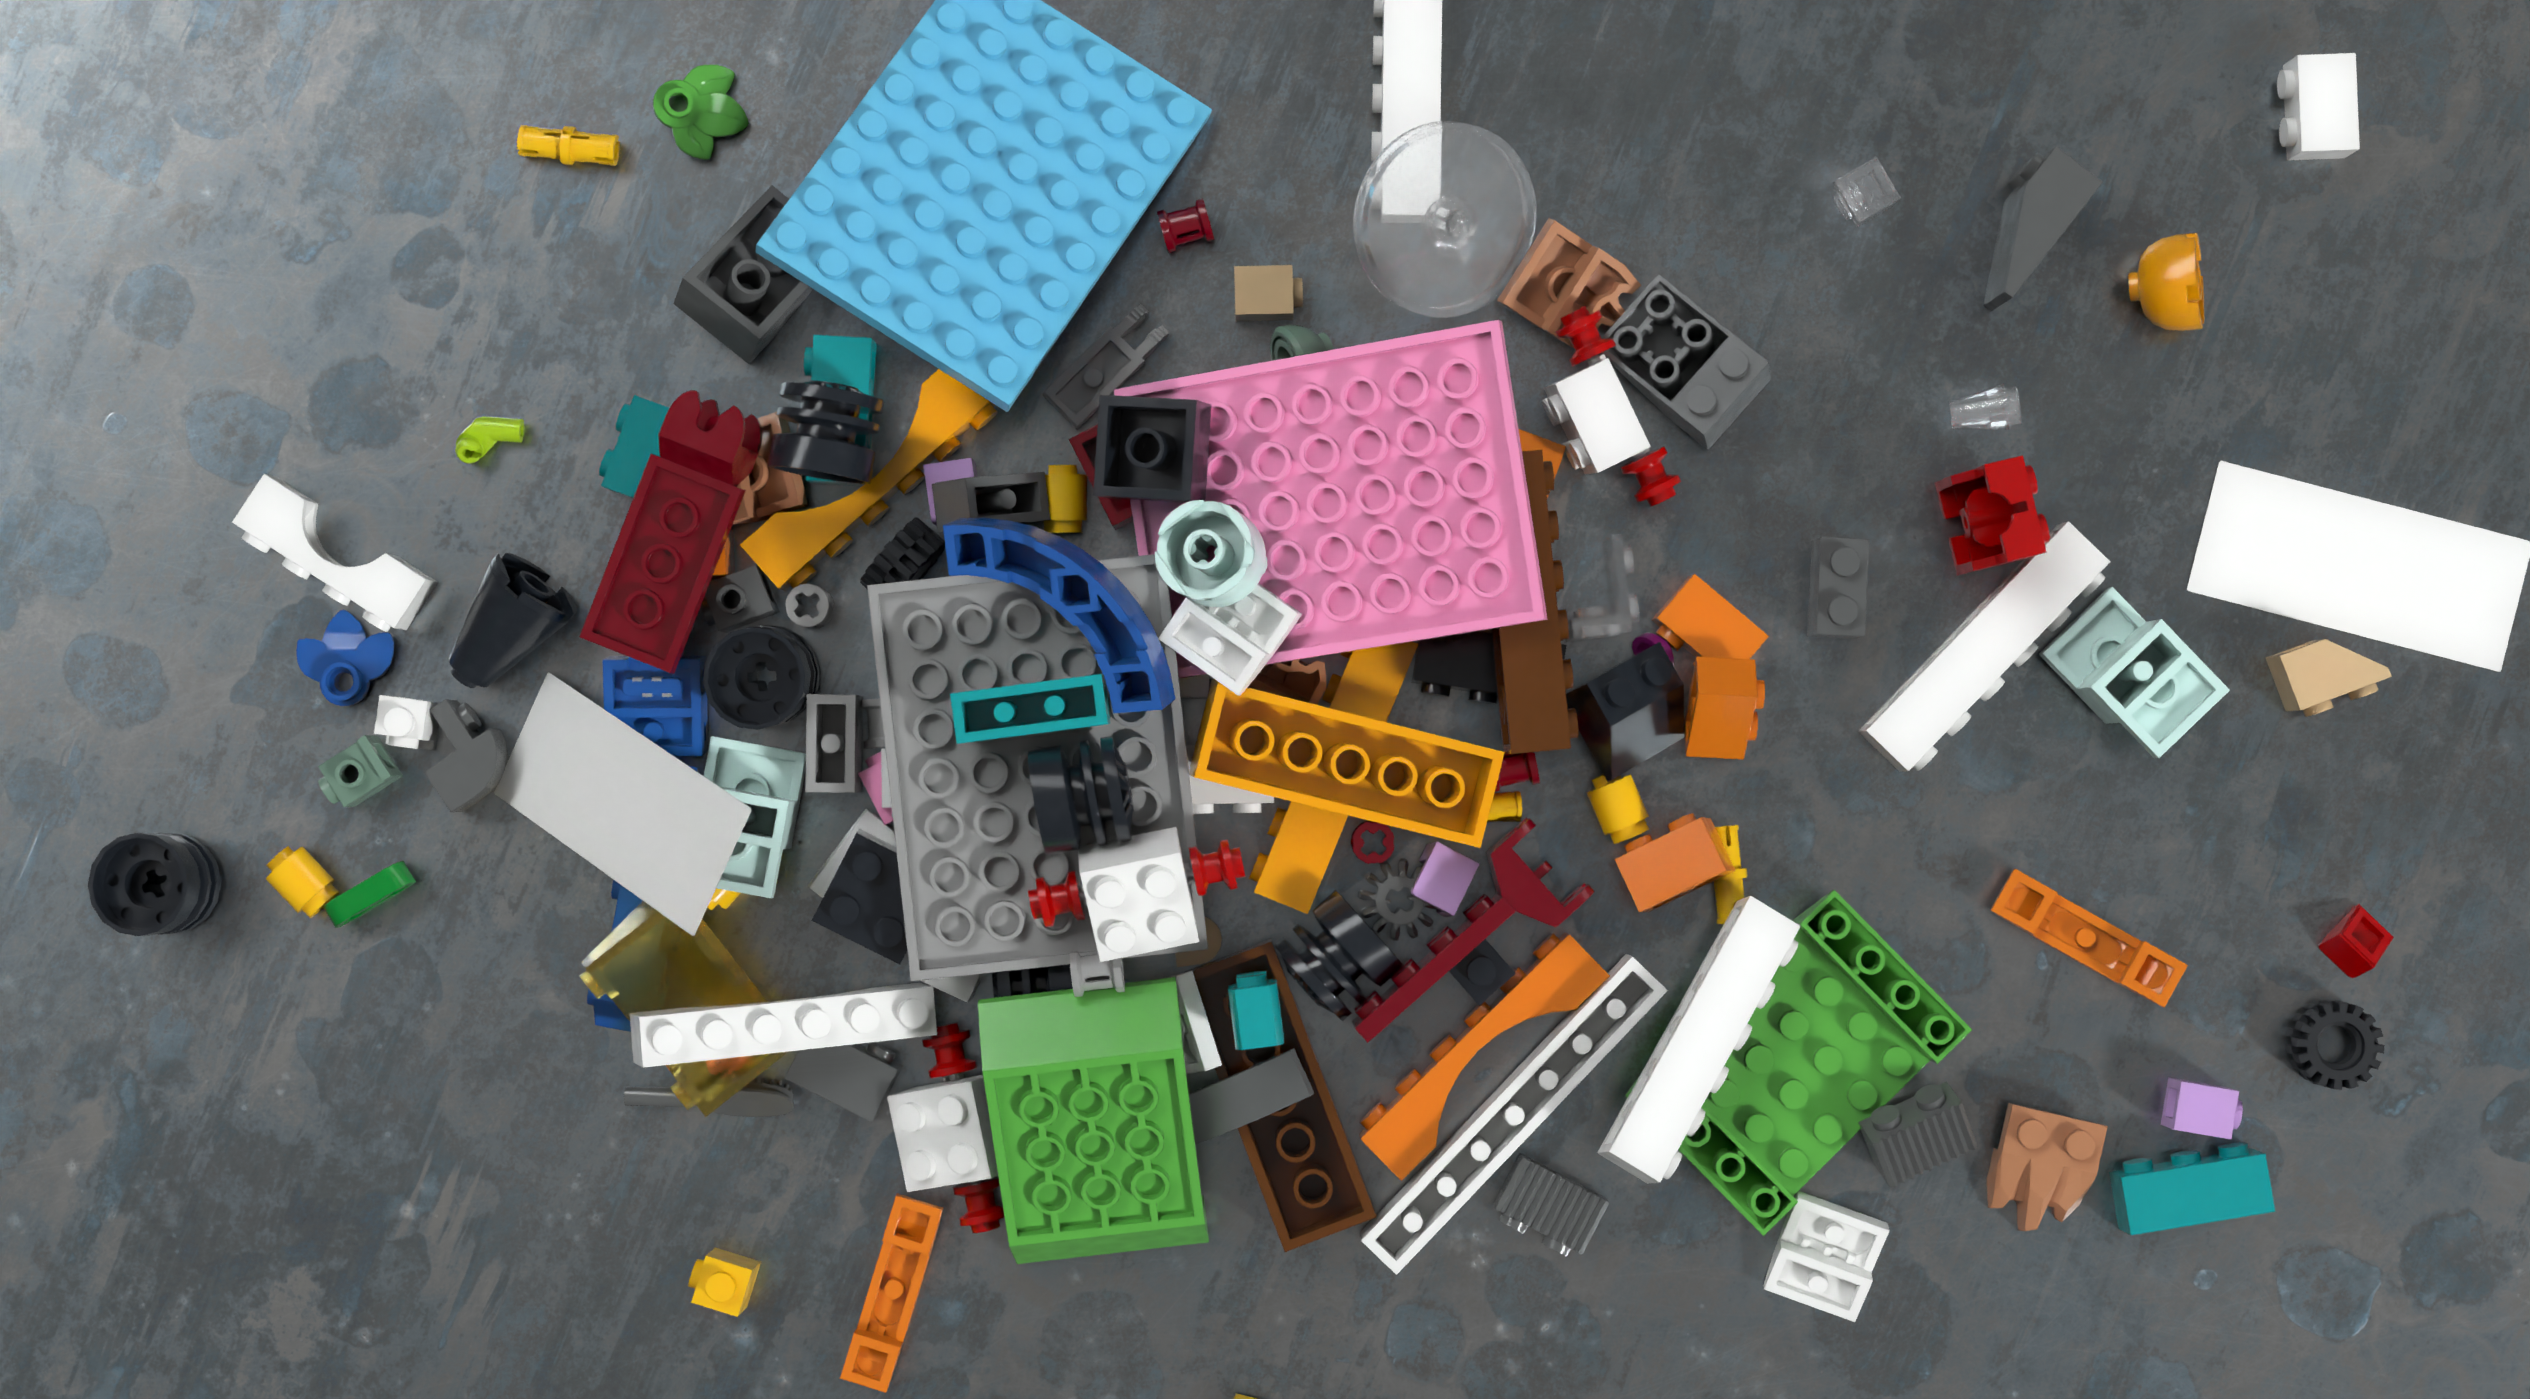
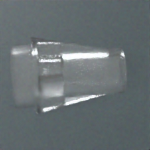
(1988, 409)

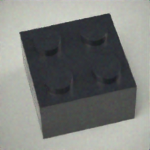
(1152, 449)
(867, 898)

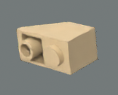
(2322, 671)

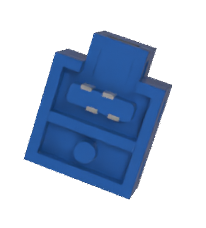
(660, 704)

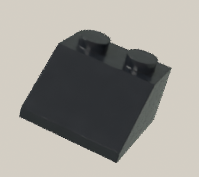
(1630, 711)

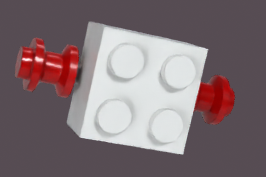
(1599, 415)
(1137, 892)
(947, 1132)

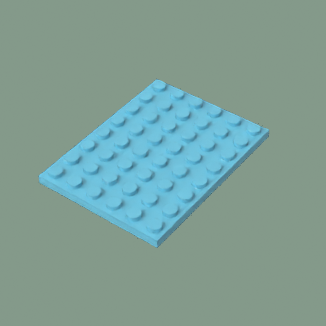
(984, 187)

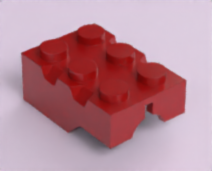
(1995, 514)

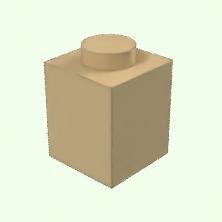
(1266, 293)

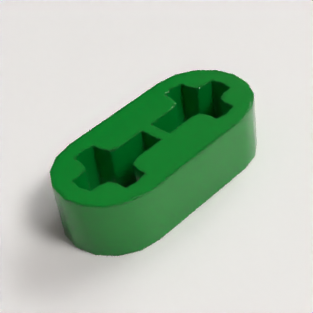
(369, 894)

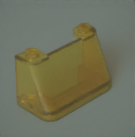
(660, 967)

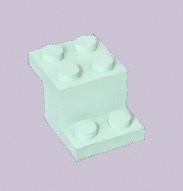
(2134, 672)
(772, 787)

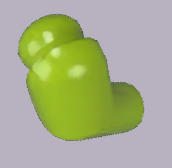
(484, 434)

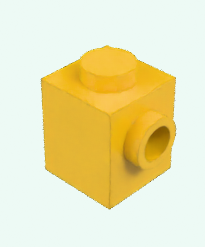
(723, 1281)

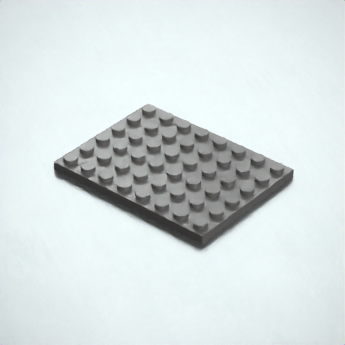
(968, 808)

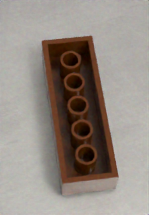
(1529, 655)
(1303, 1148)

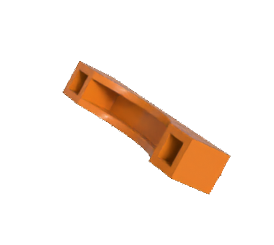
(1410, 1123)

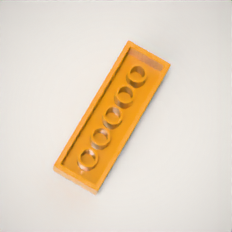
(1346, 763)

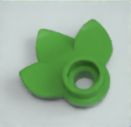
(707, 111)

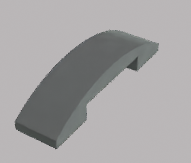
(1248, 1095)

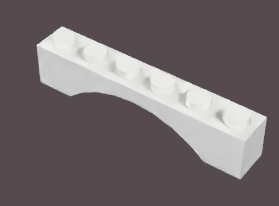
(783, 1025)

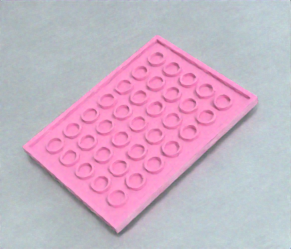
(1377, 488)

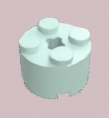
(1183, 555)

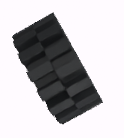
(905, 556)
(2363, 1046)

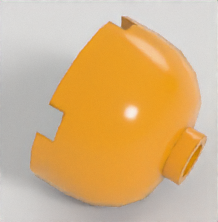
(2170, 283)

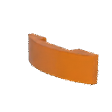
(2088, 938)
(892, 1293)

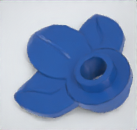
(343, 651)

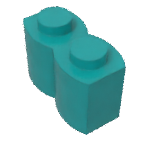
(1255, 1011)

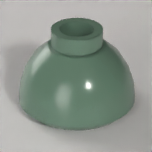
(1297, 341)

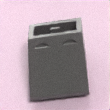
(1686, 361)

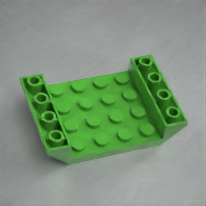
(1820, 1058)
(1092, 1121)

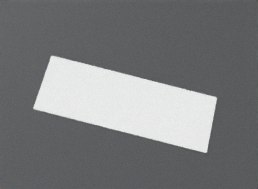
(2359, 566)
(622, 803)

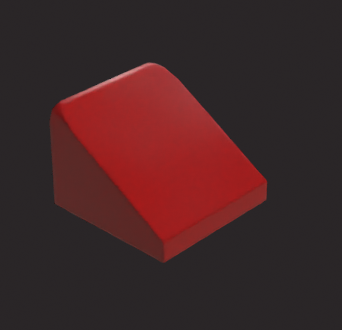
(2356, 942)

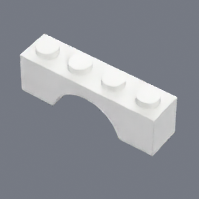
(286, 521)

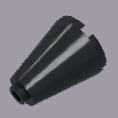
(507, 620)

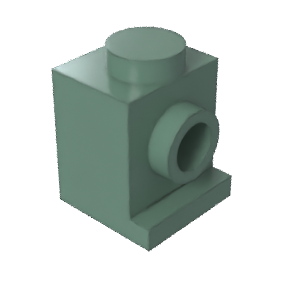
(374, 768)

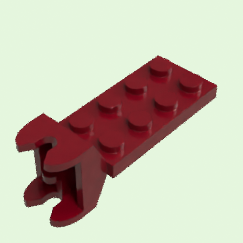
(674, 532)
(1516, 891)

